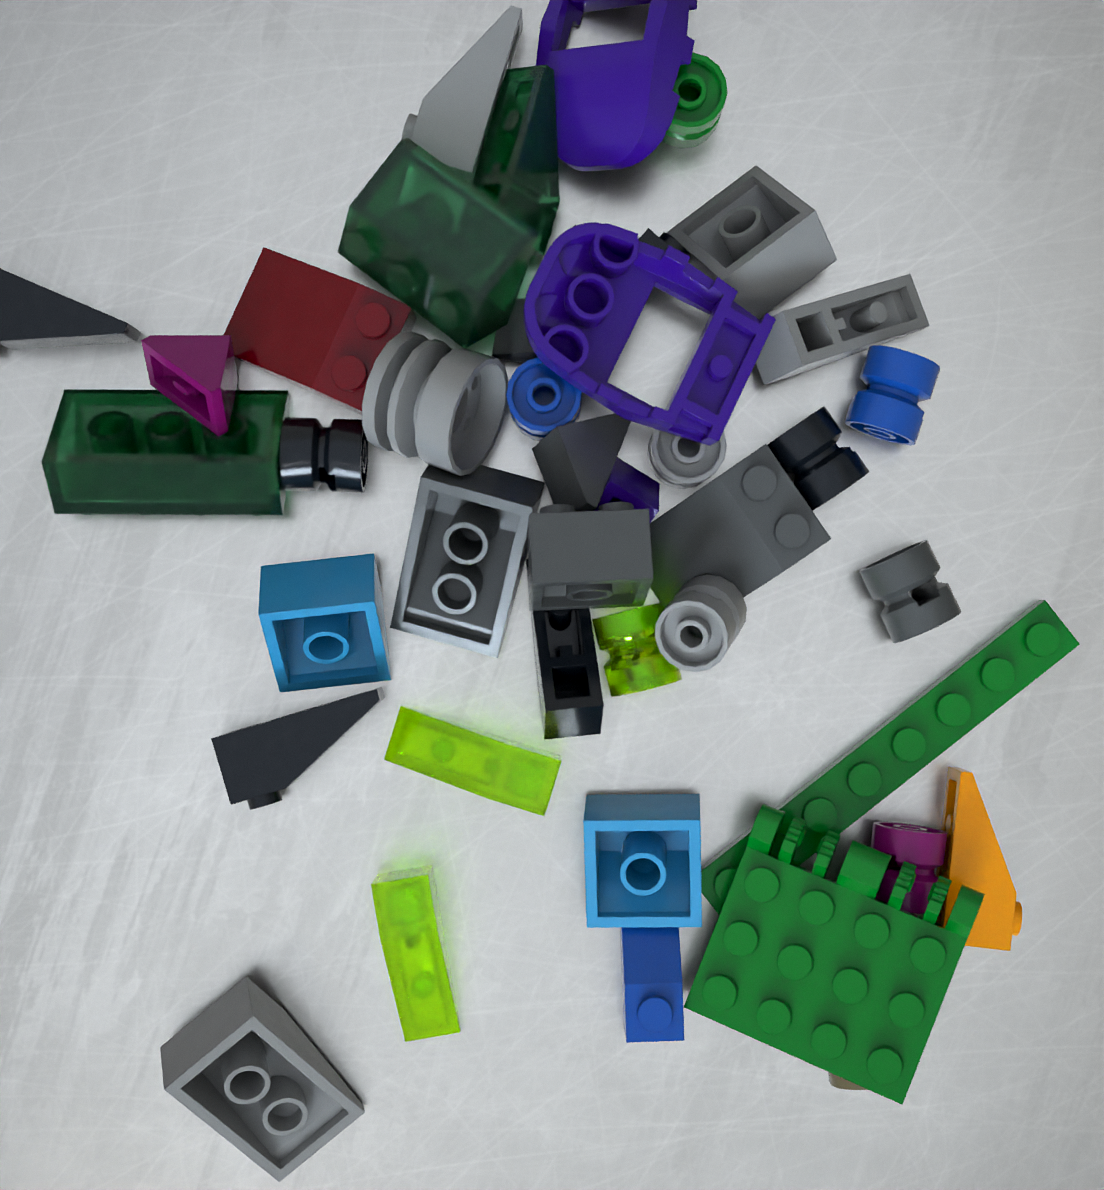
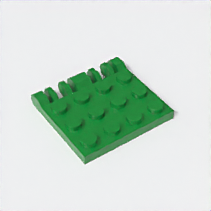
(827, 962)

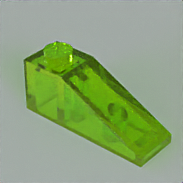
(474, 760)
(416, 952)

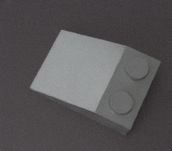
(258, 1080)

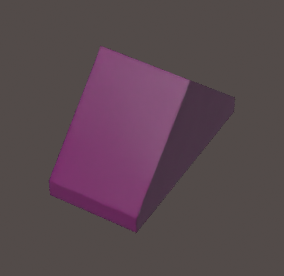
(195, 375)

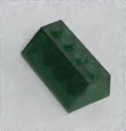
(153, 458)

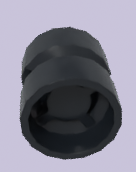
(323, 455)
(816, 460)

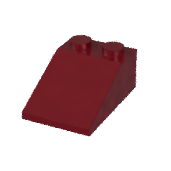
(314, 327)

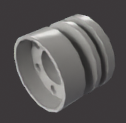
(435, 402)

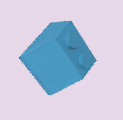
(324, 622)
(642, 860)

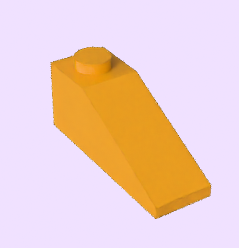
(978, 863)

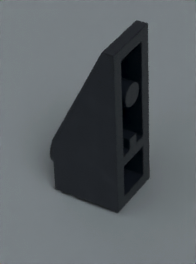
(45, 319)
(567, 672)
(277, 752)

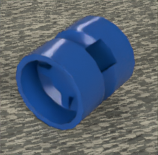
(895, 386)
(541, 399)

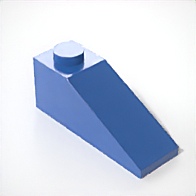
(652, 984)

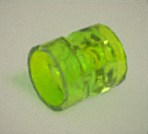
(633, 651)

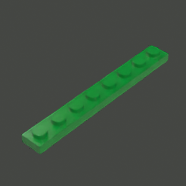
(909, 739)

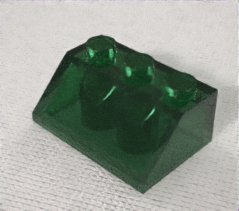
(438, 244)

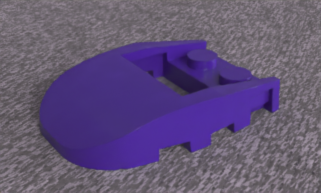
(614, 96)
(589, 302)

